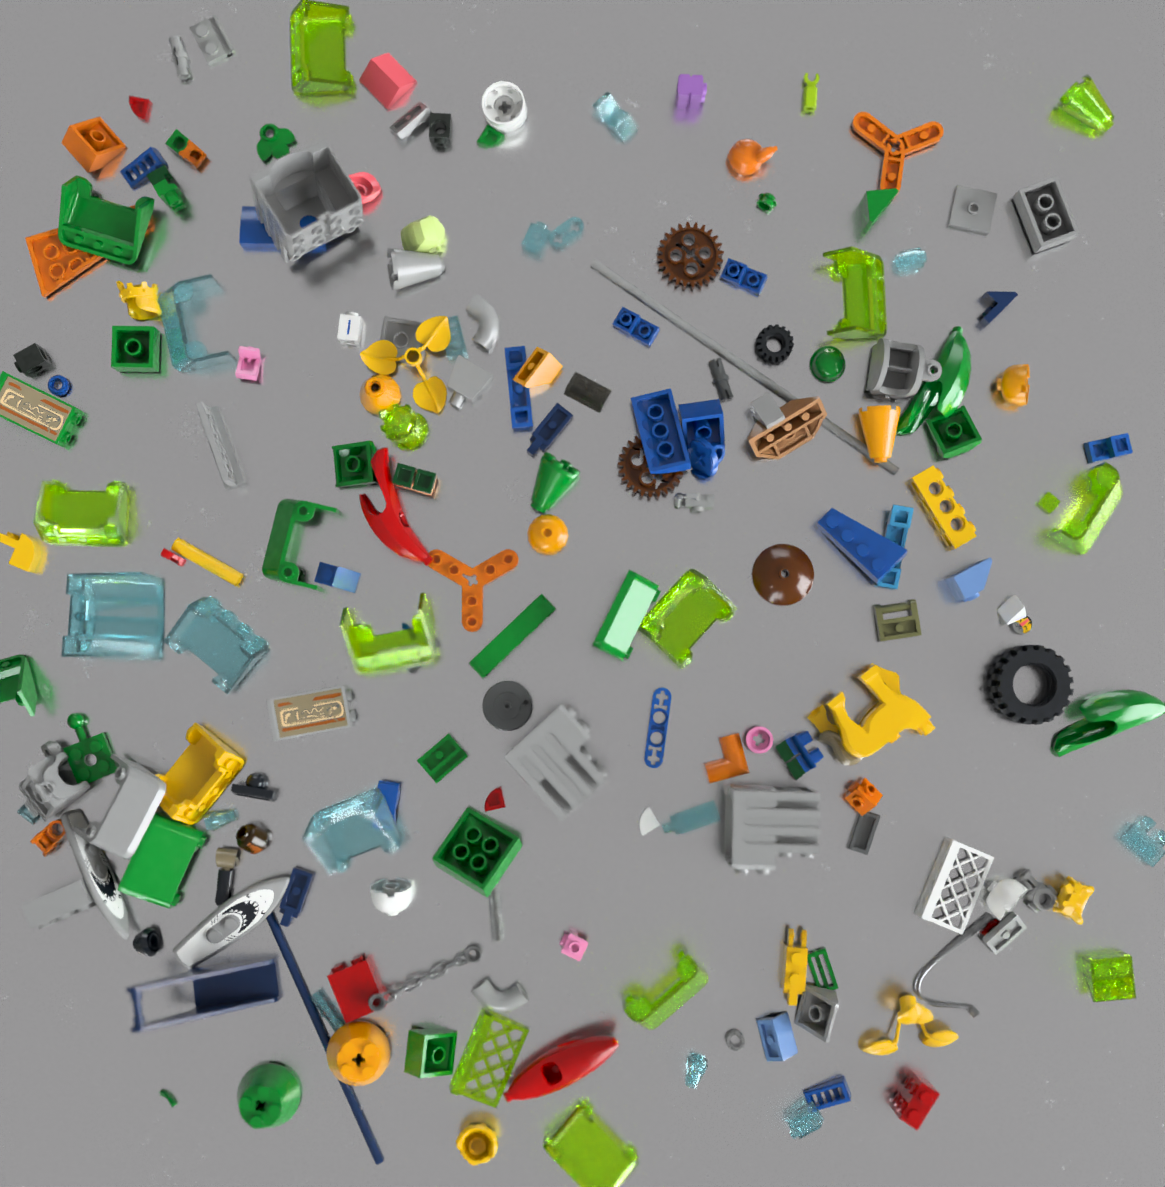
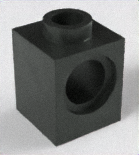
(436, 121)
(31, 360)

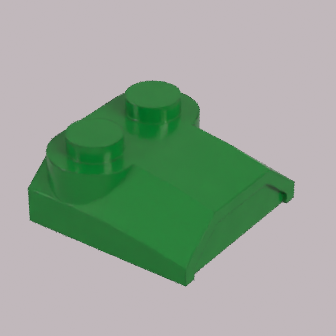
(954, 434)
(354, 464)

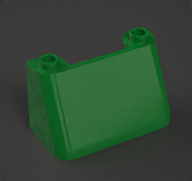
(161, 860)

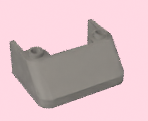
(129, 810)

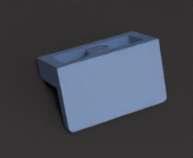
(777, 1037)

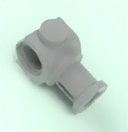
(1035, 890)

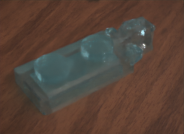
(692, 818)

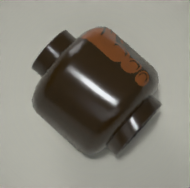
(252, 838)

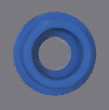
(53, 382)

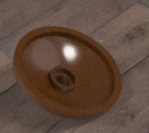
(768, 577)

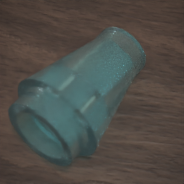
(218, 819)
(695, 1070)

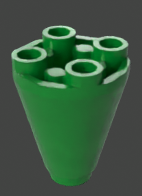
(552, 481)

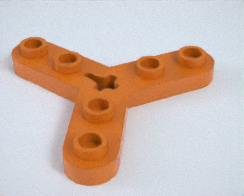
(908, 142)
(473, 595)

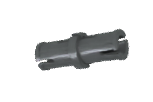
(721, 379)

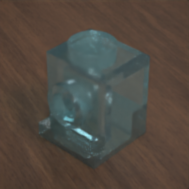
(534, 245)

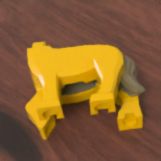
(879, 723)

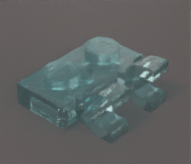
(1146, 848)

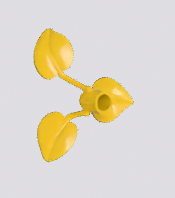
(435, 335)
(911, 1013)

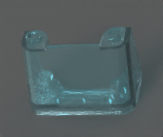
(351, 830)

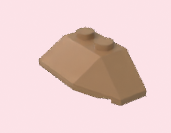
(799, 427)

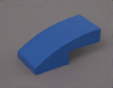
(1108, 448)

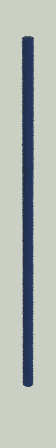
(322, 1034)

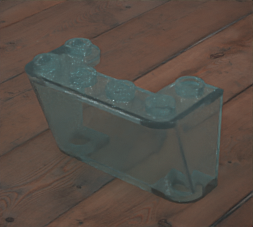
(217, 640)

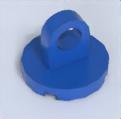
(704, 457)

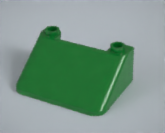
(102, 225)

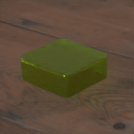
(1048, 502)

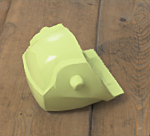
(423, 235)

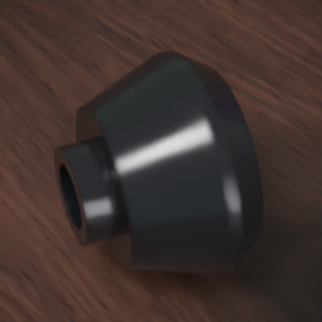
(147, 942)

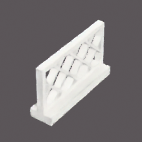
(937, 881)

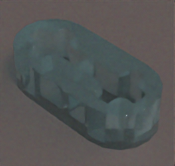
(569, 237)

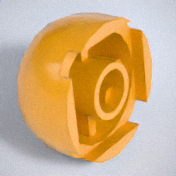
(1015, 384)
(547, 534)

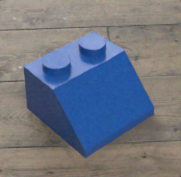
(702, 421)

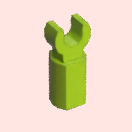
(810, 93)

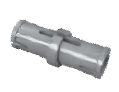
(179, 57)

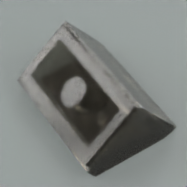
(587, 392)

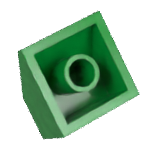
(430, 1052)

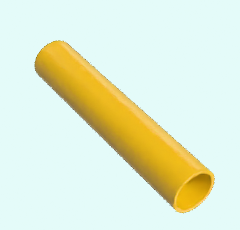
(207, 561)

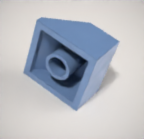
(969, 581)

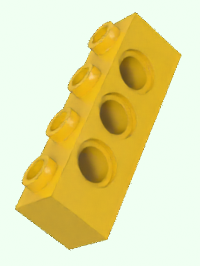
(942, 519)

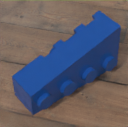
(865, 547)

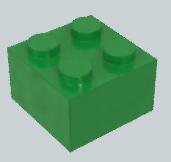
(135, 348)

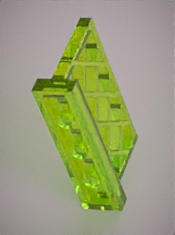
(472, 1051)

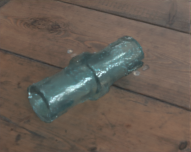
(327, 1010)

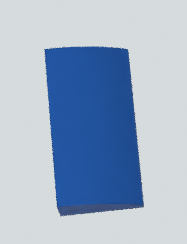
(254, 233)
(661, 432)

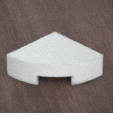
(648, 821)

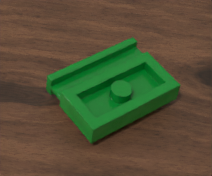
(442, 758)

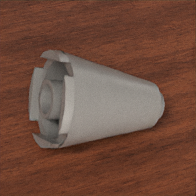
(412, 267)

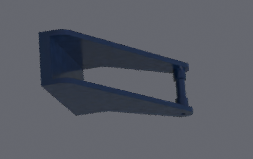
(216, 990)

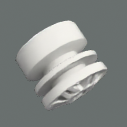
(503, 95)

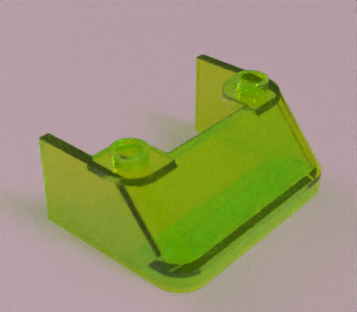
(863, 293)
(391, 650)

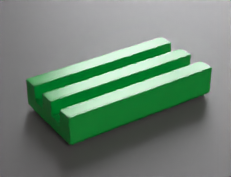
(816, 953)

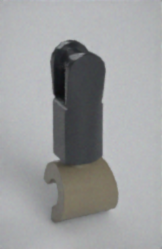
(226, 859)

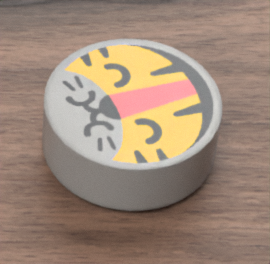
(1023, 625)

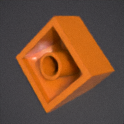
(92, 143)

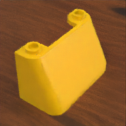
(198, 776)

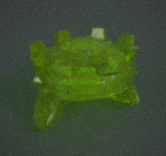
(404, 426)

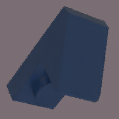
(998, 301)

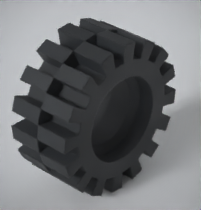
(783, 335)

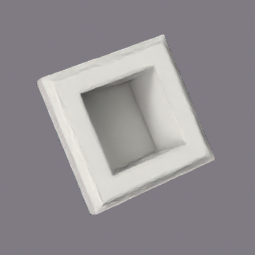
(1012, 610)

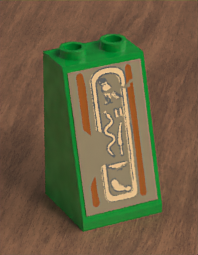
(37, 410)

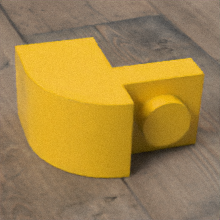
(26, 551)

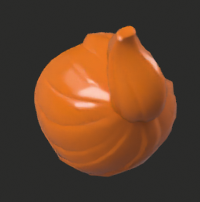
(748, 156)

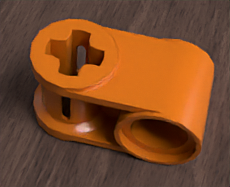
(49, 838)

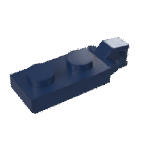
(549, 429)
(295, 895)

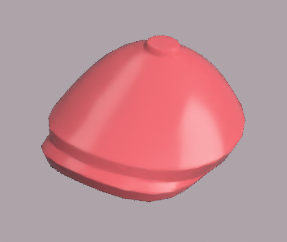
(366, 185)

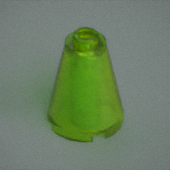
(1087, 105)

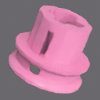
(762, 747)

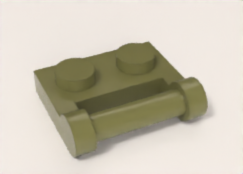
(897, 627)

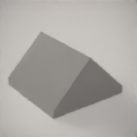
(817, 1011)

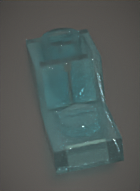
(615, 118)

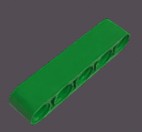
(512, 636)

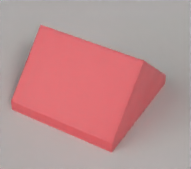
(386, 79)

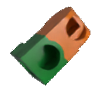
(185, 149)

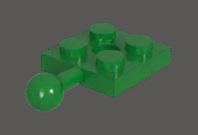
(94, 745)

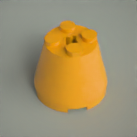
(353, 1039)

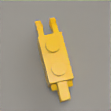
(794, 967)

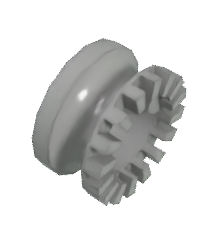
(730, 1045)

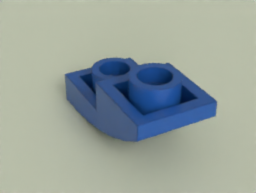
(744, 277)
(636, 327)

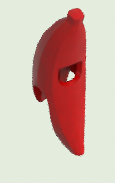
(391, 524)
(561, 1067)

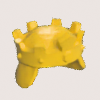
(140, 300)
(1073, 899)
(477, 1143)

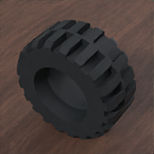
(1057, 684)

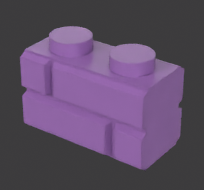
(690, 91)

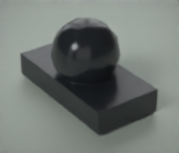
(254, 788)

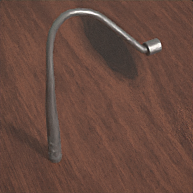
(959, 940)

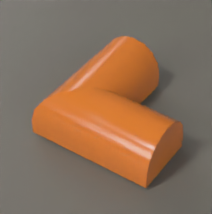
(732, 764)

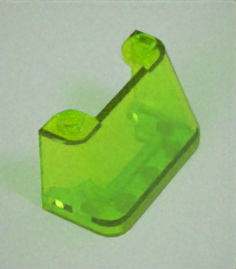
(319, 47)
(81, 515)
(1080, 535)
(685, 616)
(691, 981)
(588, 1150)

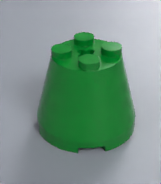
(277, 1091)

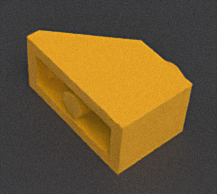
(538, 369)

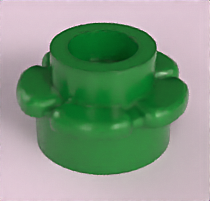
(766, 202)

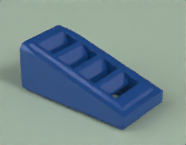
(139, 161)
(834, 1084)

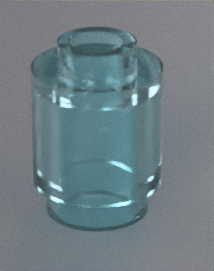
(910, 259)

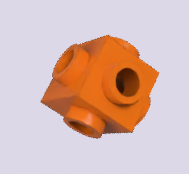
(863, 796)

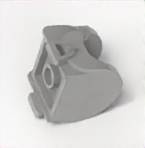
(899, 370)
(45, 789)

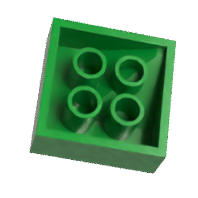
(477, 852)

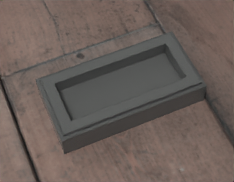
(863, 832)

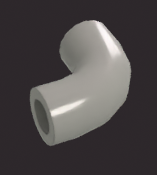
(487, 320)
(499, 1000)

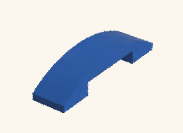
(519, 395)

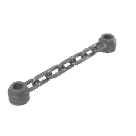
(419, 980)

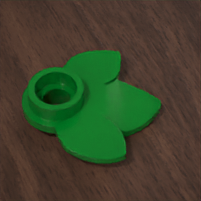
(275, 145)

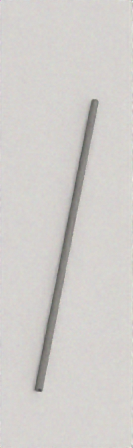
(730, 356)

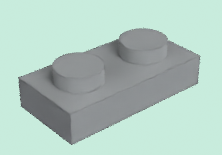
(409, 121)
(1004, 933)

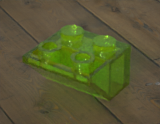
(1109, 976)

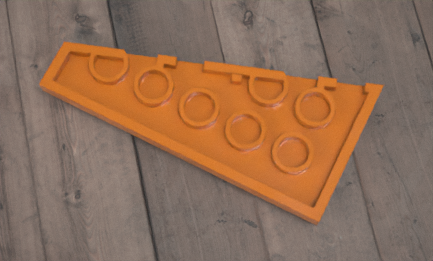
(55, 262)

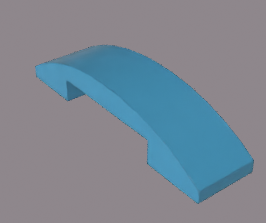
(896, 531)

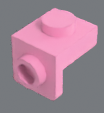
(248, 363)
(573, 945)

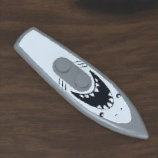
(97, 874)
(230, 921)

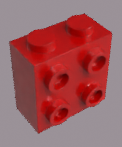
(915, 1101)

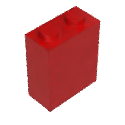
(354, 986)

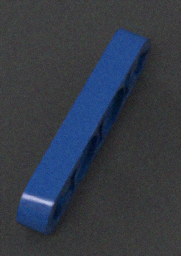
(657, 727)

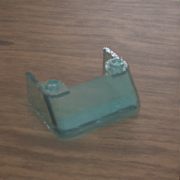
(184, 354)

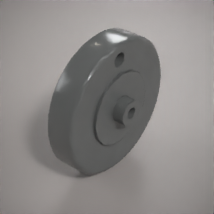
(507, 705)

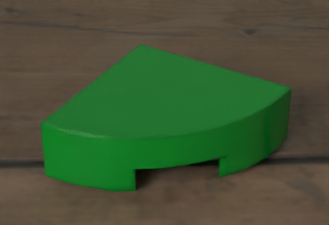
(490, 137)

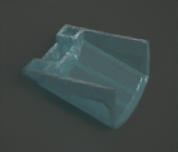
(114, 616)

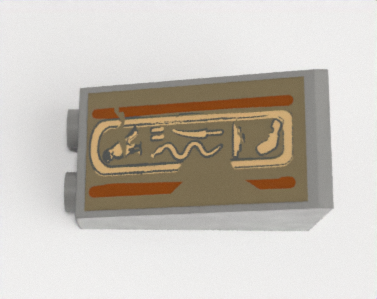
(310, 712)

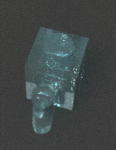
(805, 1120)

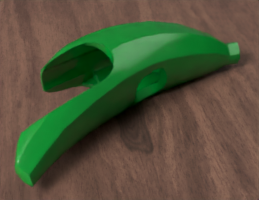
(947, 389)
(1124, 707)

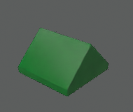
(874, 204)

